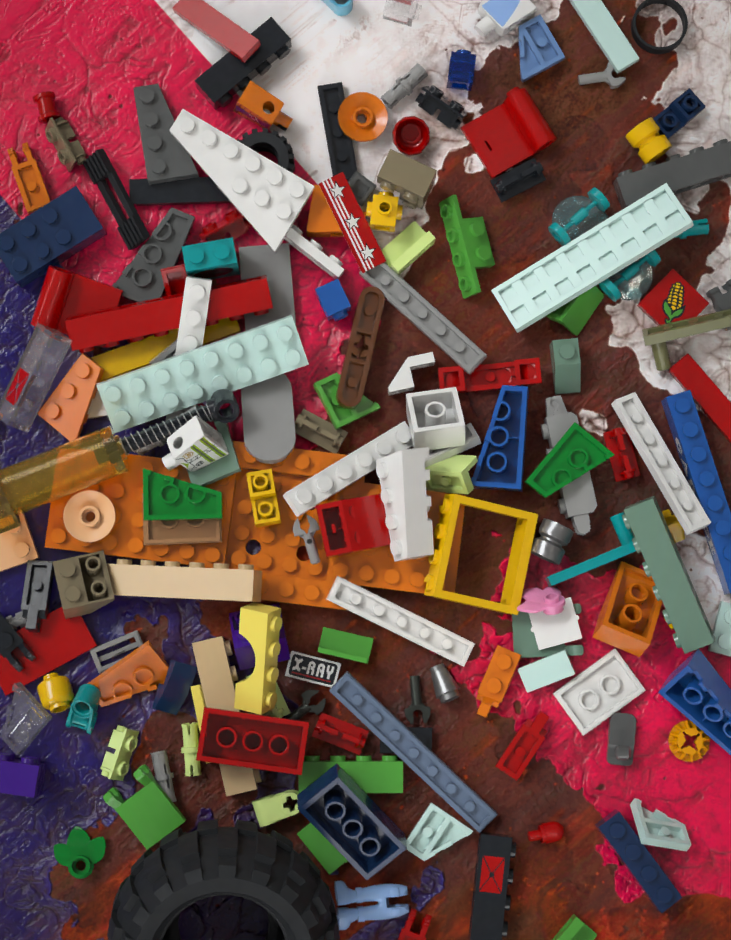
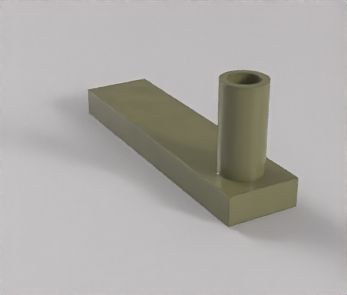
(658, 335)

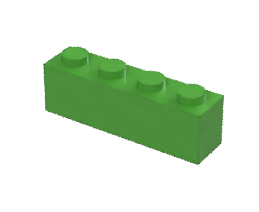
(369, 774)

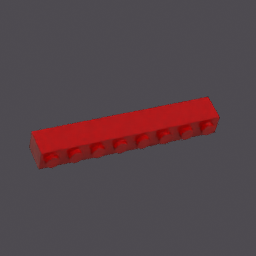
(164, 314)

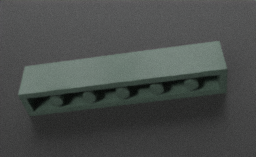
(669, 575)

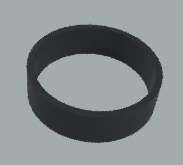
(653, 49)

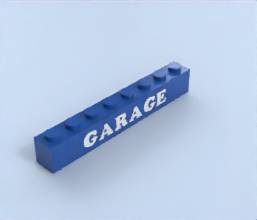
(702, 478)

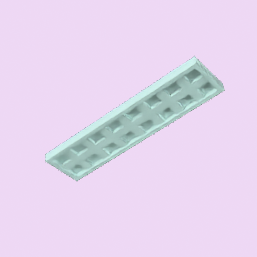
(592, 257)
(201, 372)

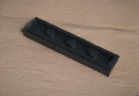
(338, 143)
(186, 191)

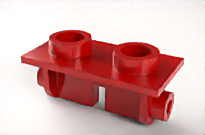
(232, 223)
(624, 461)
(340, 733)

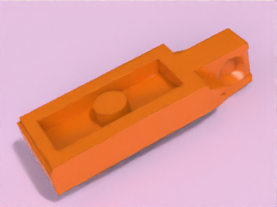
(497, 679)

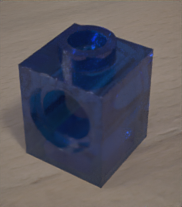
(461, 70)

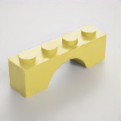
(261, 627)

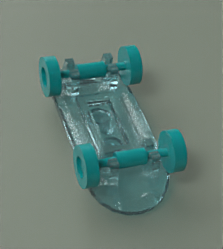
(578, 215)

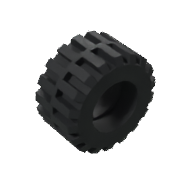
(271, 143)

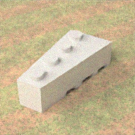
(406, 503)

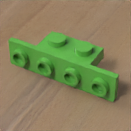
(468, 245)

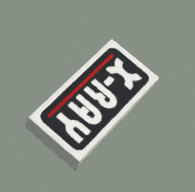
(312, 669)

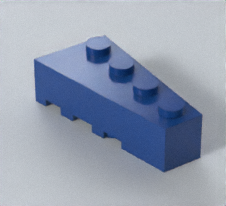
(503, 451)
(702, 697)

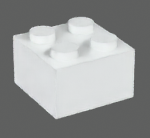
(435, 418)

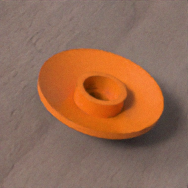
(370, 108)

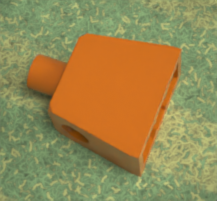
(321, 219)

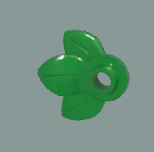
(78, 848)

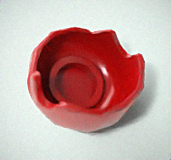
(411, 135)

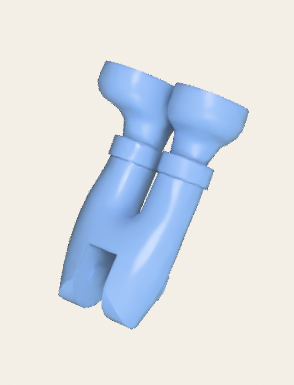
(372, 893)

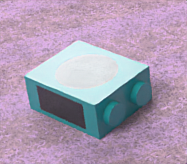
(211, 259)

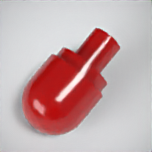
(547, 832)

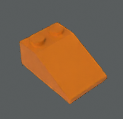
(628, 611)

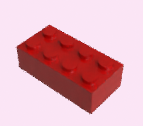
(252, 741)

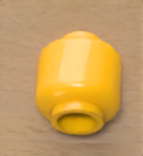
(55, 693)

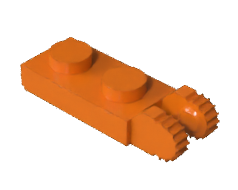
(29, 180)

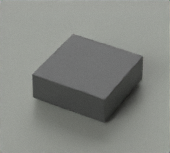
(361, 187)

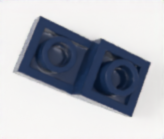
(679, 113)
(176, 687)

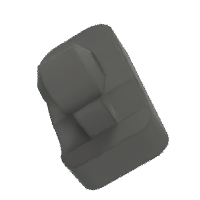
(621, 739)

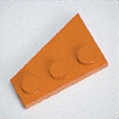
(70, 401)
(131, 675)

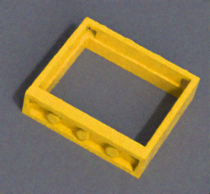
(517, 562)

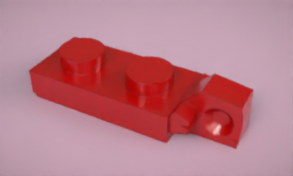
(523, 746)

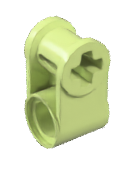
(273, 807)

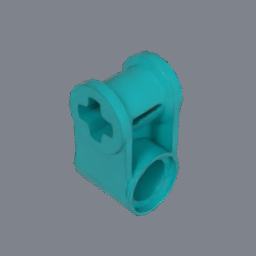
(84, 708)

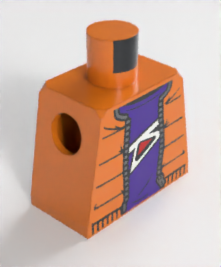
(254, 101)

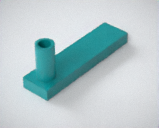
(625, 537)

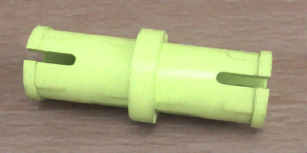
(190, 749)

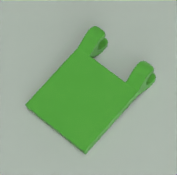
(148, 811)

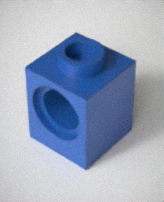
(333, 300)

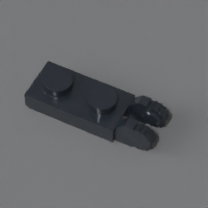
(11, 639)

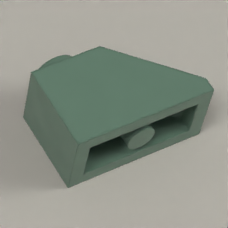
(566, 366)

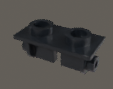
(434, 100)
(518, 180)

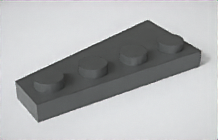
(163, 154)
(143, 277)

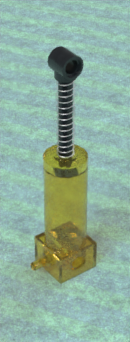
(89, 461)

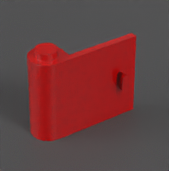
(511, 131)
(69, 295)

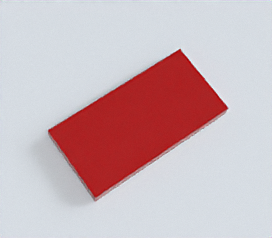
(54, 646)

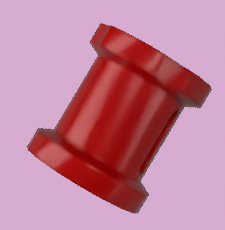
(46, 106)

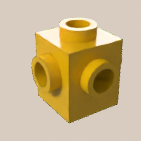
(384, 220)

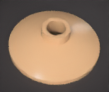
(77, 509)

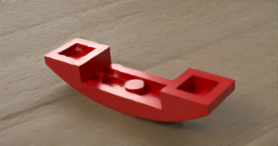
(492, 376)

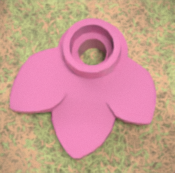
(546, 600)

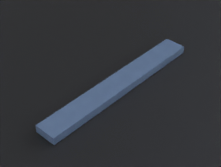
(413, 752)

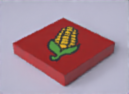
(672, 300)

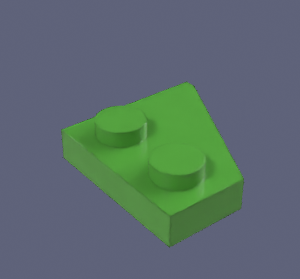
(338, 415)

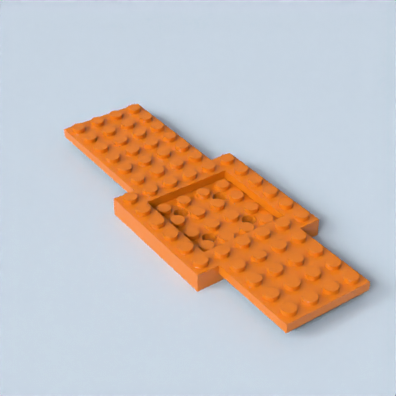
(283, 574)

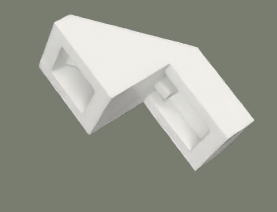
(403, 380)

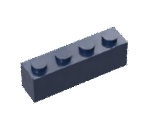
(638, 861)

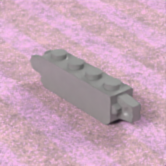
(578, 496)

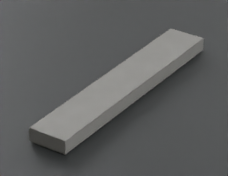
(425, 317)

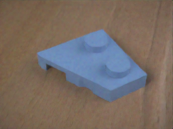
(537, 48)

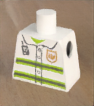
(194, 446)

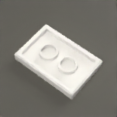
(599, 692)

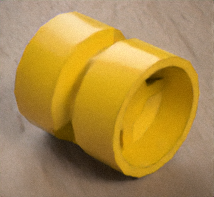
(647, 139)

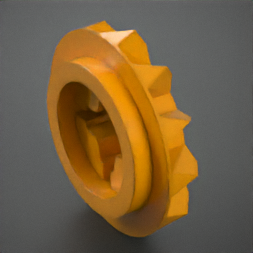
(687, 753)

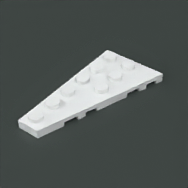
(252, 183)

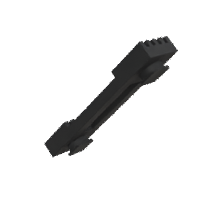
(131, 229)

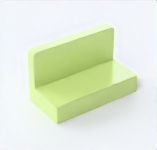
(407, 247)
(452, 475)

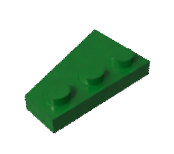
(568, 460)
(178, 500)

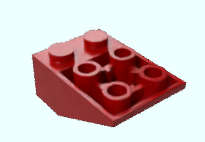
(353, 525)

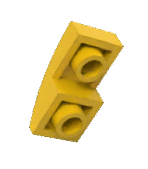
(263, 498)

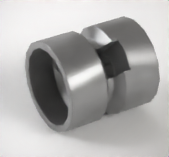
(551, 541)

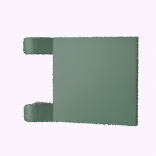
(221, 468)
(525, 641)

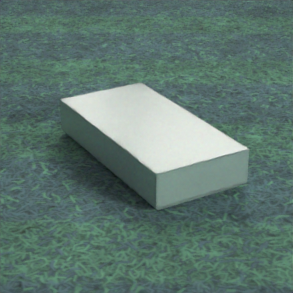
(546, 671)

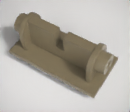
(59, 133)
(319, 431)

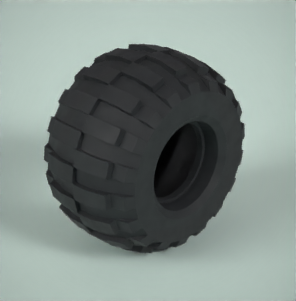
(224, 863)

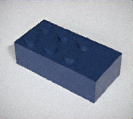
(49, 236)
(351, 821)

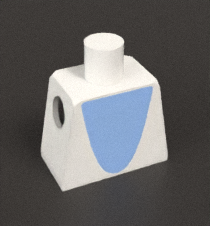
(503, 15)

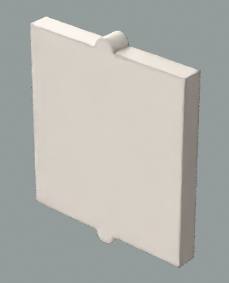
(556, 629)

